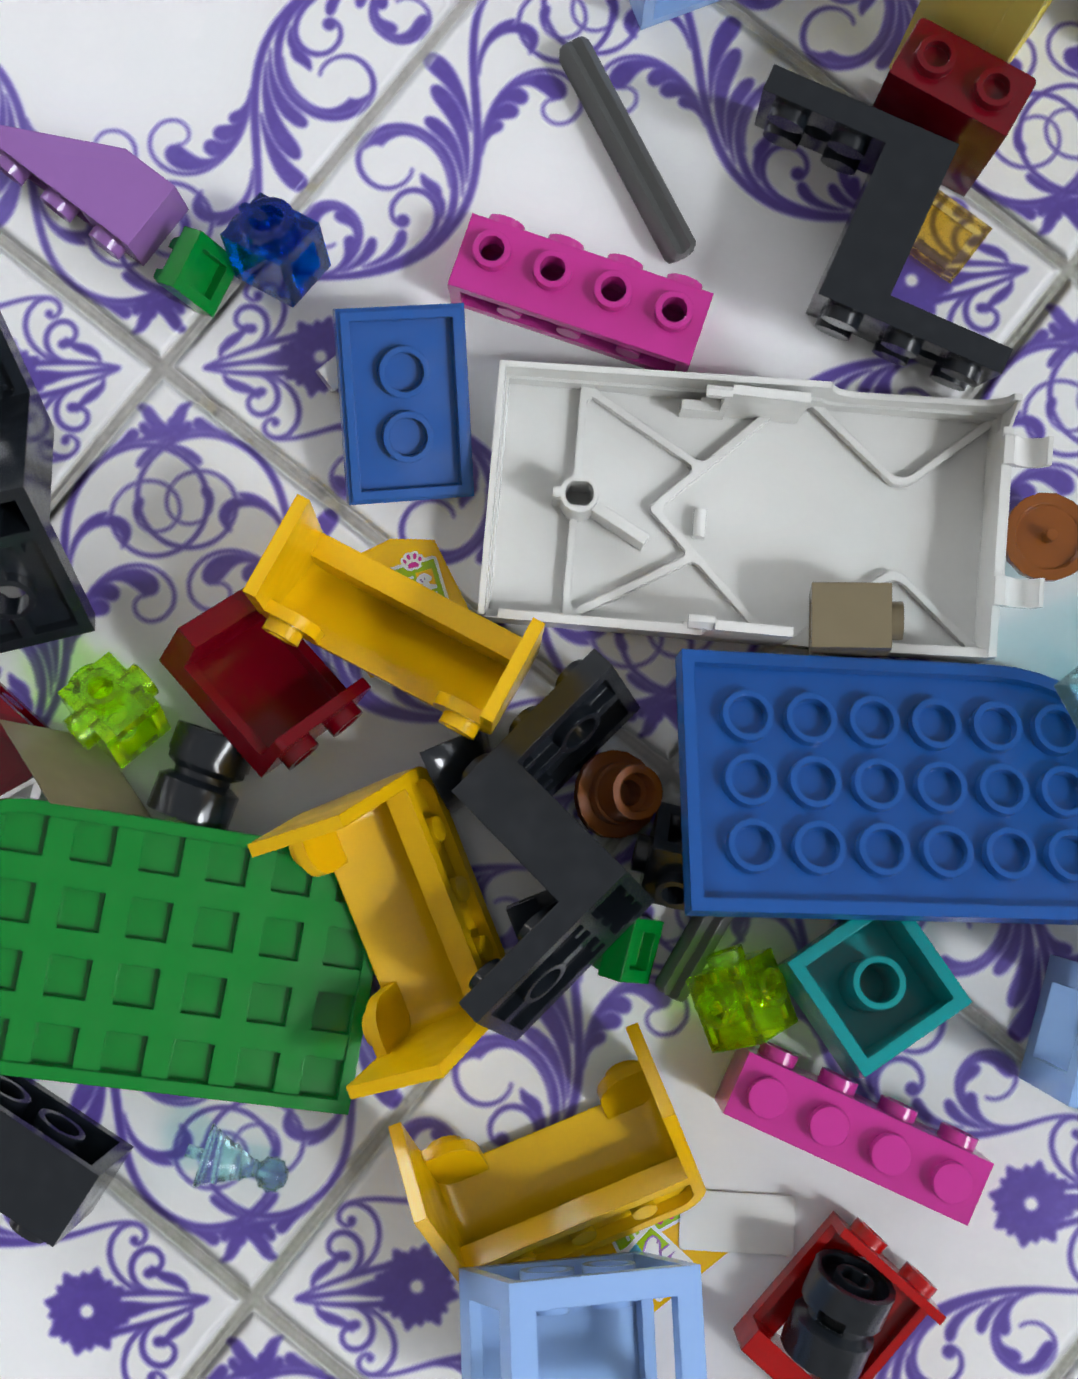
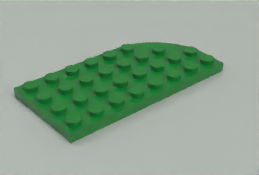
(174, 961)

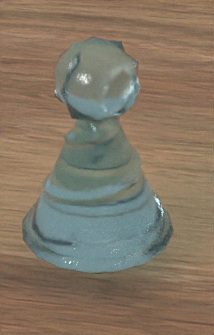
(226, 1161)

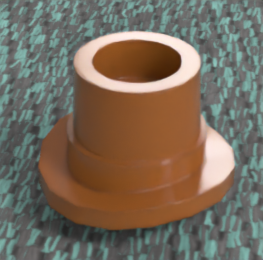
(1043, 537)
(616, 794)

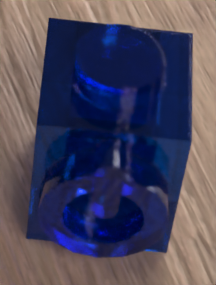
(276, 248)

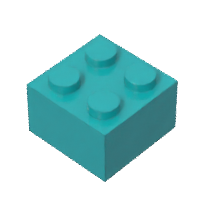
(872, 990)

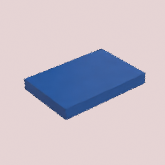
(404, 402)

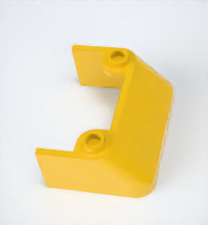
(389, 624)
(414, 915)
(560, 1185)

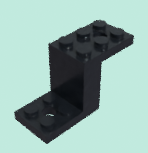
(901, 184)
(29, 546)
(515, 801)

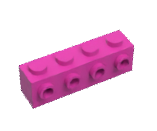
(578, 294)
(854, 1132)

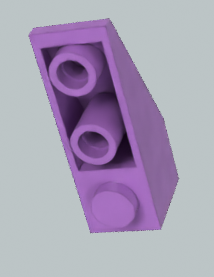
(99, 183)

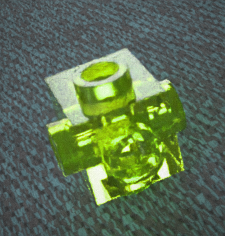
(113, 709)
(741, 998)

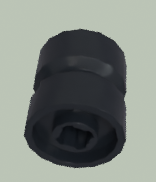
(200, 782)
(837, 1315)

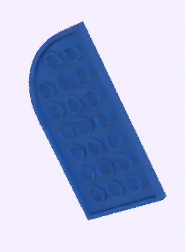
(875, 790)

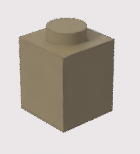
(853, 619)

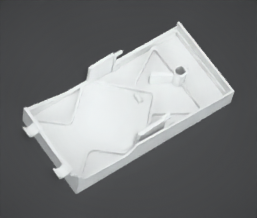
(726, 495)

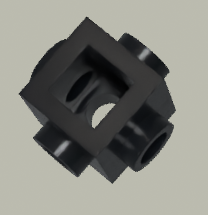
(660, 858)

